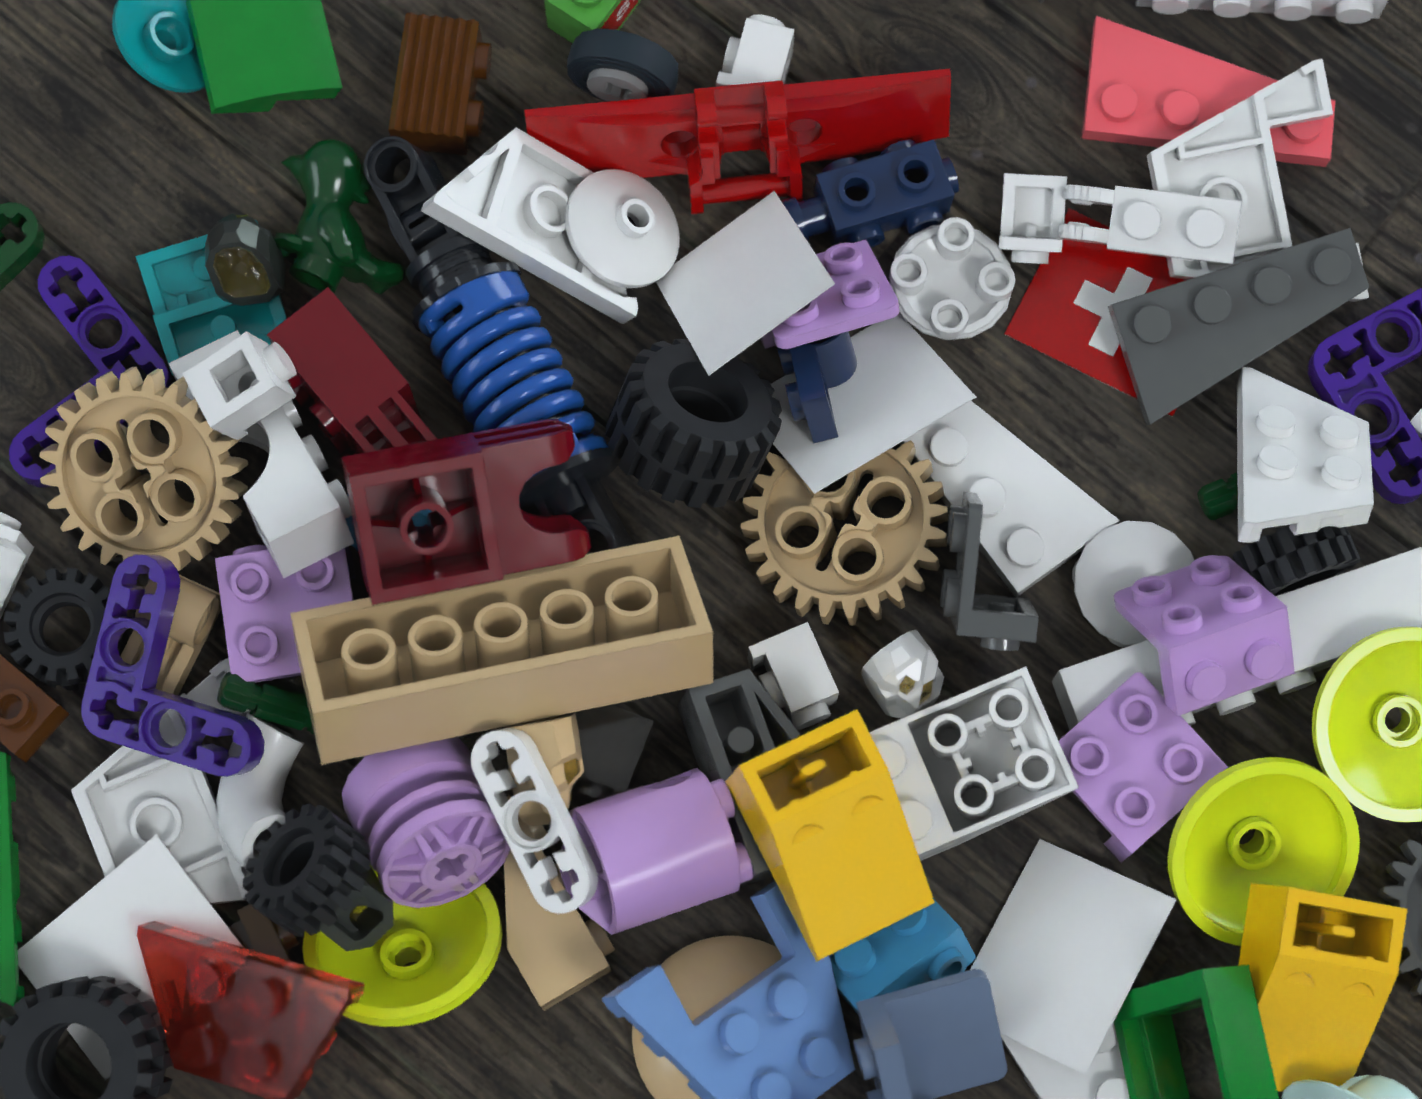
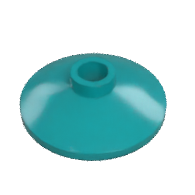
(139, 34)

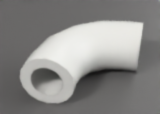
(254, 799)

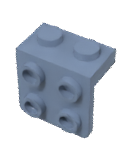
(931, 1038)

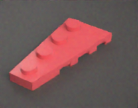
(1157, 90)

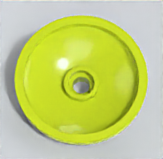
(1355, 749)
(1300, 840)
(453, 955)

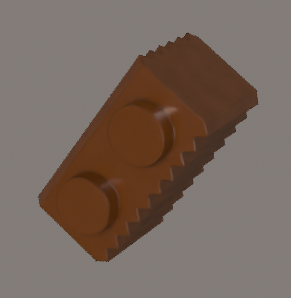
(438, 83)

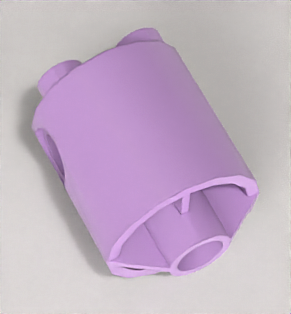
(659, 850)

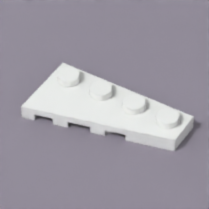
(1030, 509)

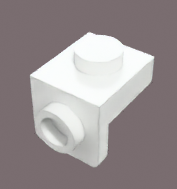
(1032, 216)

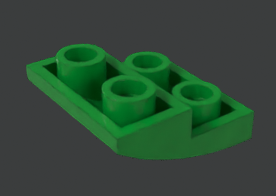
(263, 52)

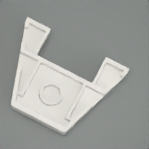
(1236, 161)
(147, 795)

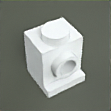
(759, 55)
(224, 380)
(796, 675)

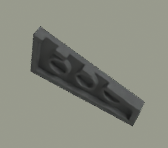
(1218, 322)

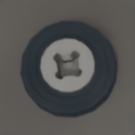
(621, 66)

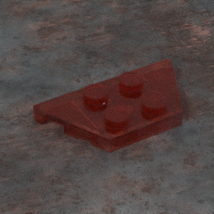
(242, 1011)

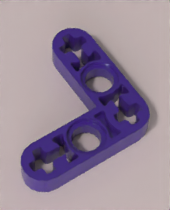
(65, 311)
(1367, 386)
(135, 684)

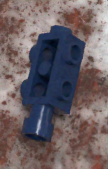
(890, 197)

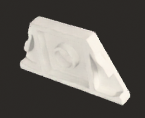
(517, 207)
(1298, 460)

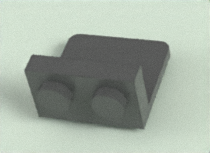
(993, 618)

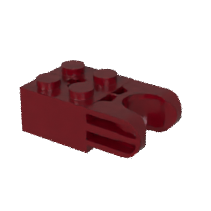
(348, 380)
(474, 507)

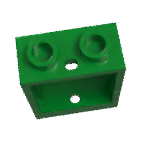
(1234, 1027)

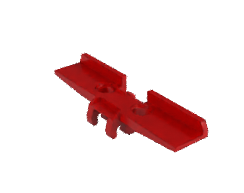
(784, 121)

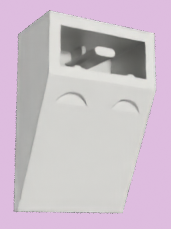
(974, 762)

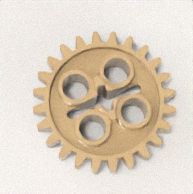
(93, 487)
(896, 542)

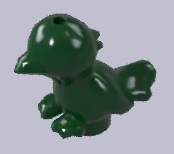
(327, 237)

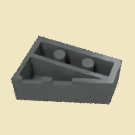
(728, 727)

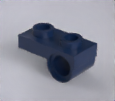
(816, 369)

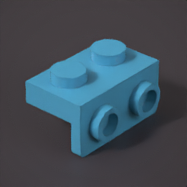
(902, 956)

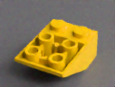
(833, 834)
(1319, 977)

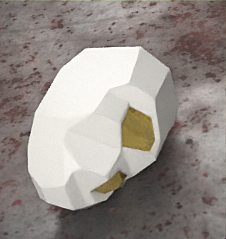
(904, 676)

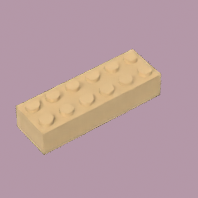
(503, 650)

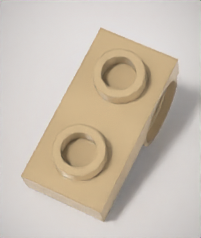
(191, 625)

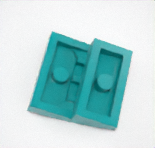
(187, 305)

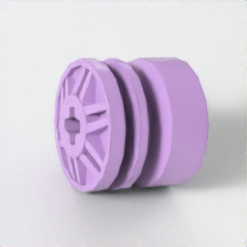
(425, 822)

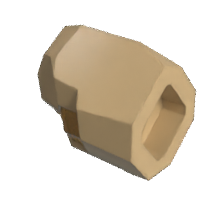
(561, 752)

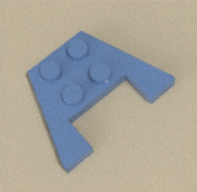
(764, 1040)

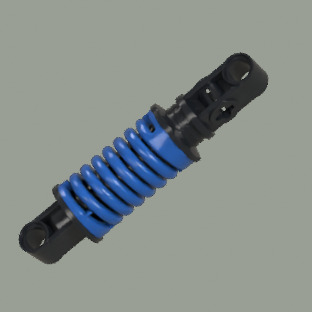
(492, 342)

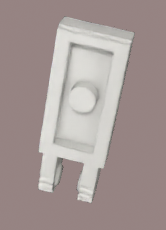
(1159, 223)

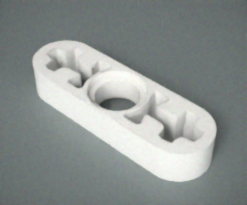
(506, 813)

